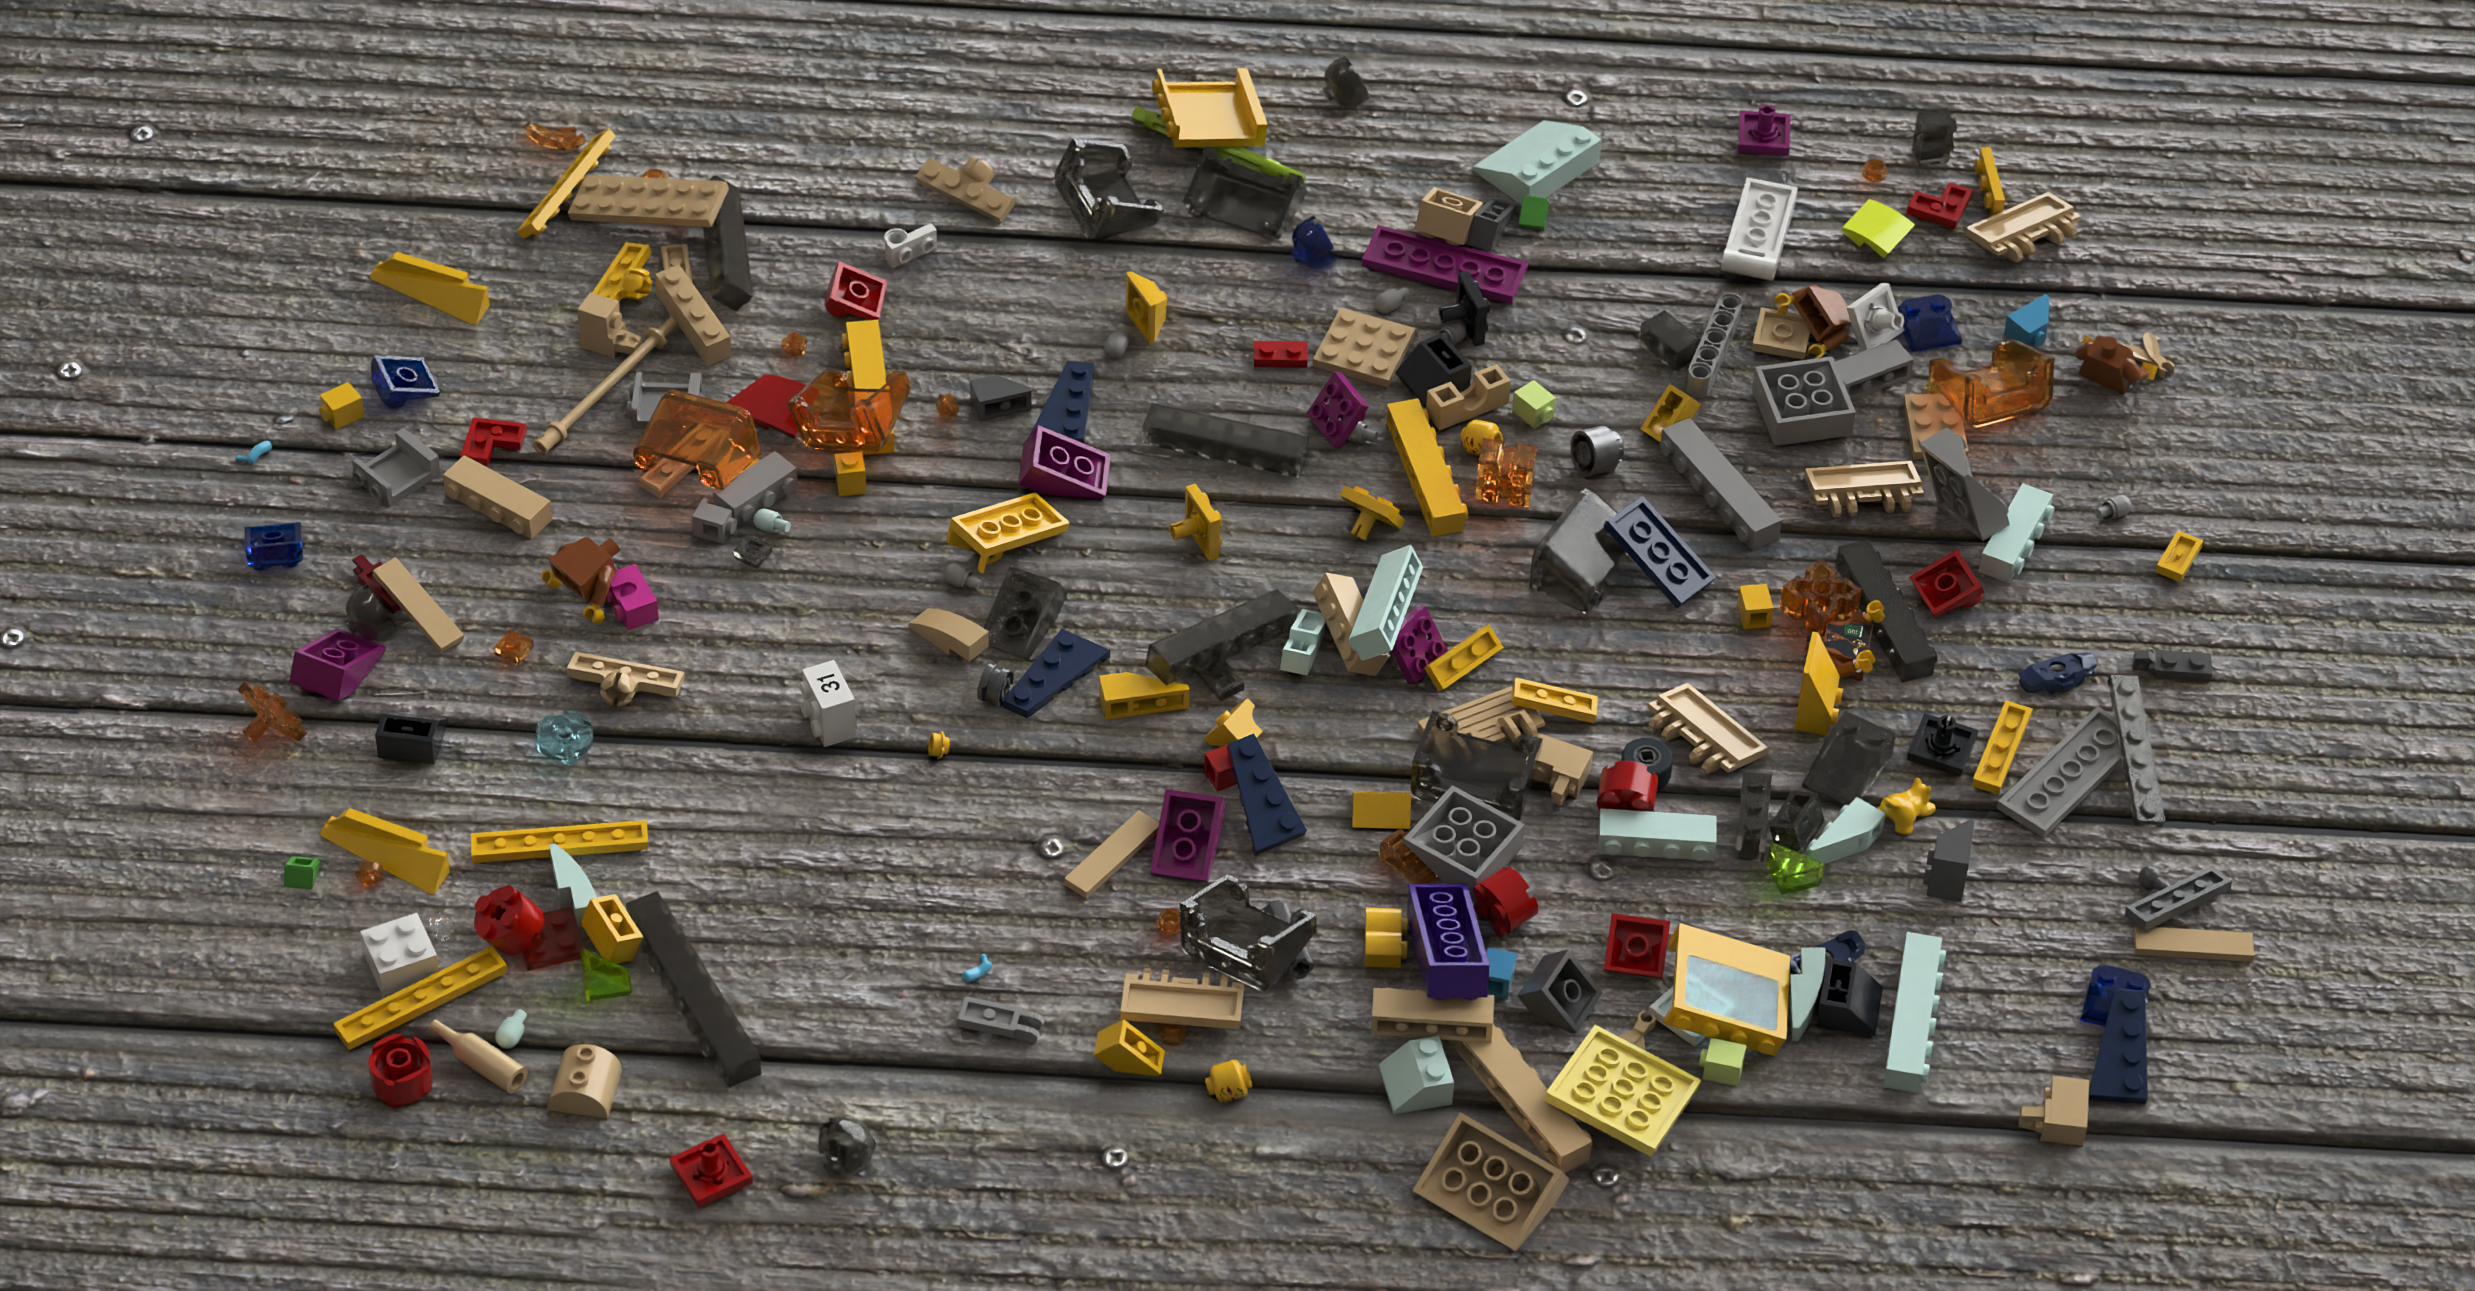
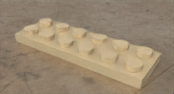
(648, 200)

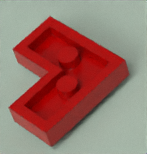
(1943, 210)
(489, 433)

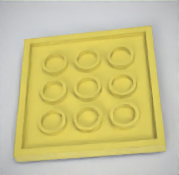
(1622, 1090)

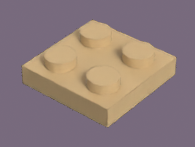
(1781, 334)

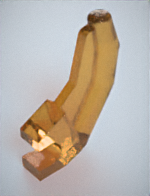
(561, 139)

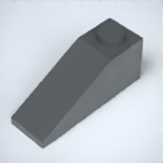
(1489, 224)

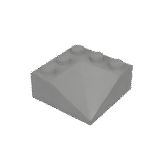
(1803, 401)
(1957, 489)
(1465, 839)

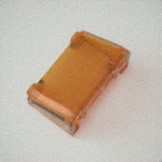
(2010, 387)
(848, 418)
(699, 433)

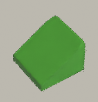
(1534, 212)
(301, 872)

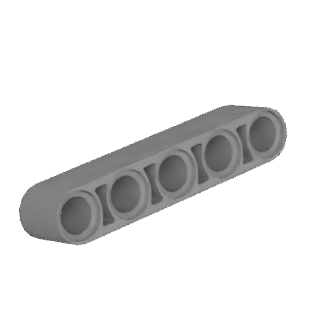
(1714, 345)

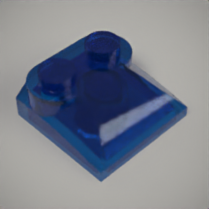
(1929, 322)
(402, 379)
(273, 545)
(2102, 988)

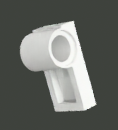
(904, 247)

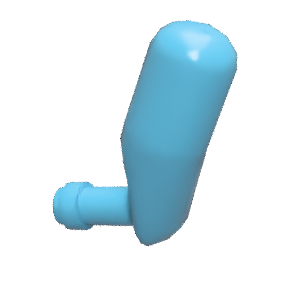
(255, 453)
(977, 972)

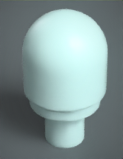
(770, 521)
(511, 1030)

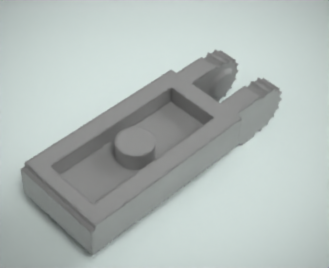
(999, 1019)

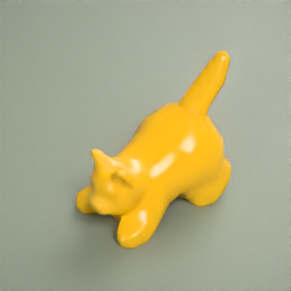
(1908, 805)

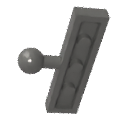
(2175, 898)

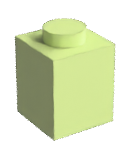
(1534, 404)
(1723, 1061)

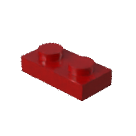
(1280, 354)

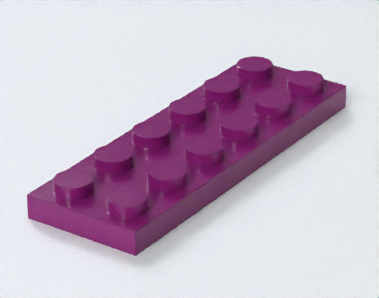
(1441, 262)

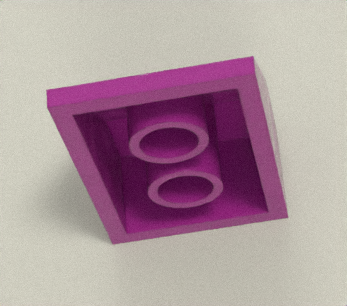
(1063, 466)
(334, 664)
(1188, 835)

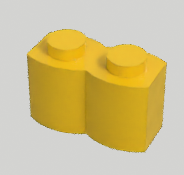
(1384, 937)

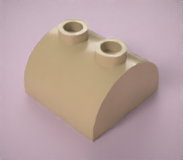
(585, 1081)

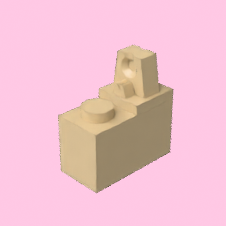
(603, 327)
(1563, 768)
(2063, 1114)

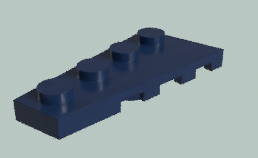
(1069, 402)
(1053, 671)
(1266, 804)
(2122, 1055)

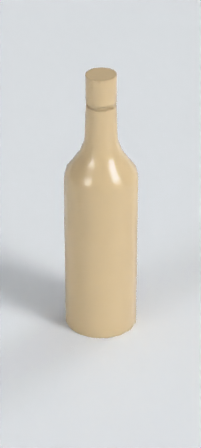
(483, 1058)

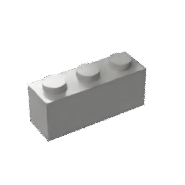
(1875, 369)
(757, 487)

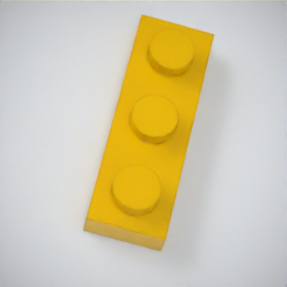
(1989, 181)
(1463, 657)
(1554, 700)

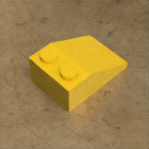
(1818, 691)

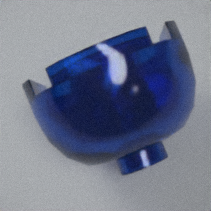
(1312, 245)

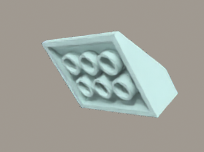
(1541, 160)

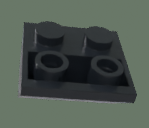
(1432, 365)
(410, 737)
(1849, 999)

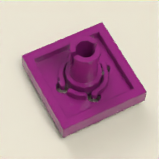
(1764, 131)
(1344, 410)
(1410, 647)

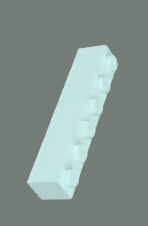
(1386, 603)
(1913, 1013)

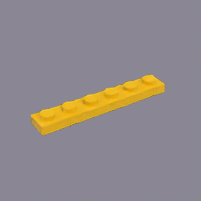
(570, 179)
(572, 839)
(420, 997)

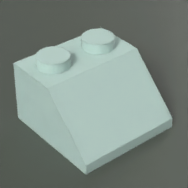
(1417, 1076)

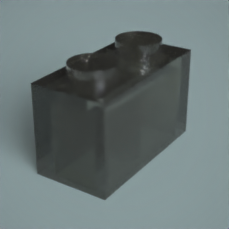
(1933, 136)
(1669, 340)
(1797, 821)

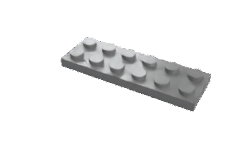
(2065, 775)

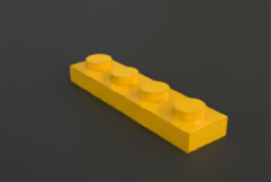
(2002, 747)

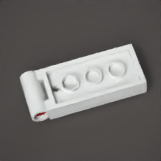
(1759, 229)

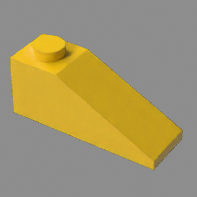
(1136, 694)

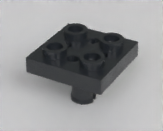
(1469, 308)
(1944, 739)

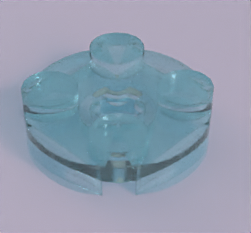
(564, 749)

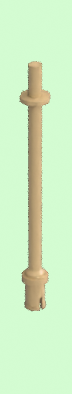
(557, 431)

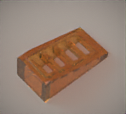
(1391, 851)

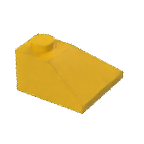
(1145, 305)

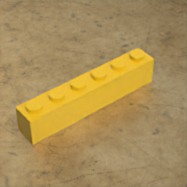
(866, 362)
(1426, 467)

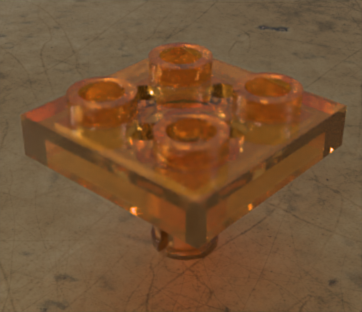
(270, 712)

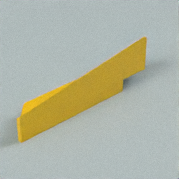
(434, 285)
(393, 846)

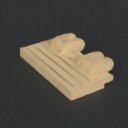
(2015, 229)
(1868, 482)
(1493, 718)
(1702, 723)
(1182, 1001)

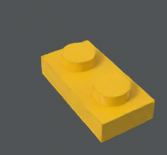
(2179, 556)

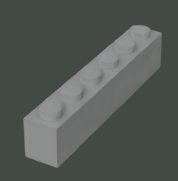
(1720, 484)

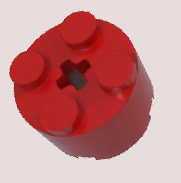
(1627, 787)
(1504, 901)
(507, 920)
(400, 1070)

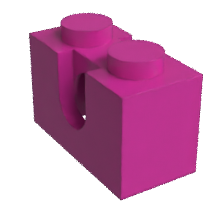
(632, 598)

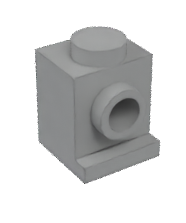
(713, 522)

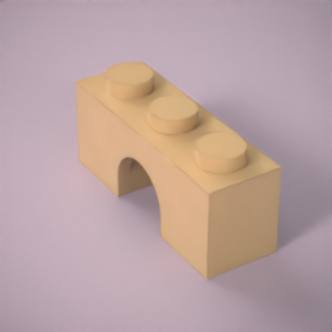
(1487, 392)

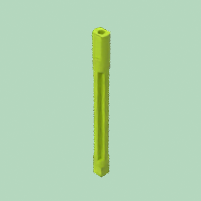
(1238, 154)

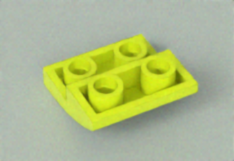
(1877, 227)

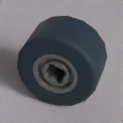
(1653, 755)

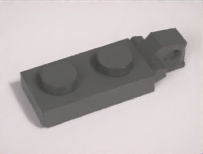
(2174, 664)

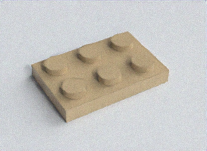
(1927, 416)

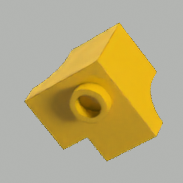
(1233, 725)

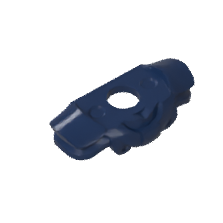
(2040, 676)
(1844, 947)

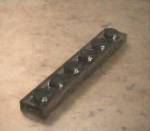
(2136, 751)

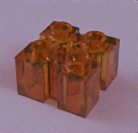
(1506, 472)
(1820, 597)

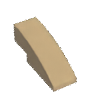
(951, 632)

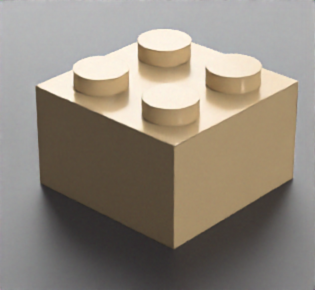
(1446, 216)

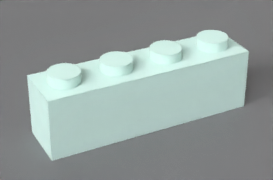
(2007, 548)
(1657, 834)

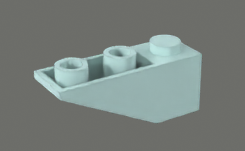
(1849, 834)

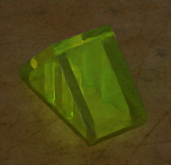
(1793, 870)
(603, 977)

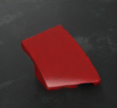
(767, 402)

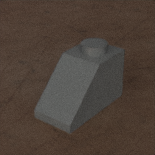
(999, 397)

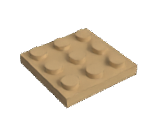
(1364, 347)

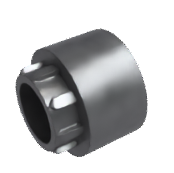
(1597, 447)

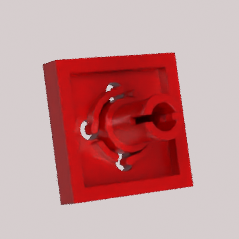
(707, 1163)

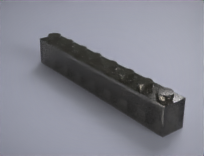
(694, 991)

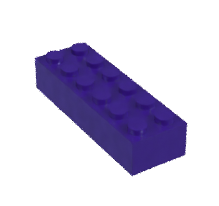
(1447, 941)

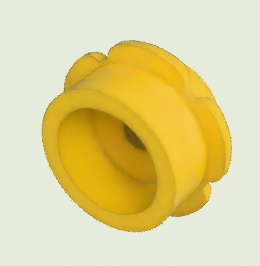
(938, 744)

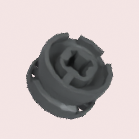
(995, 684)

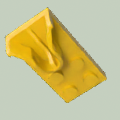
(1005, 527)

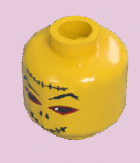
(1475, 431)
(1229, 1081)

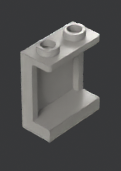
(647, 396)
(398, 469)

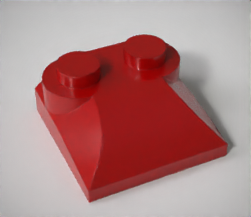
(854, 293)
(1948, 584)
(1637, 945)

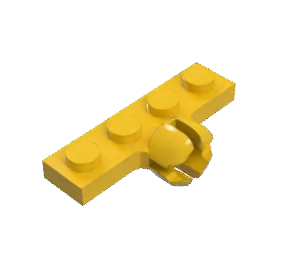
(625, 276)

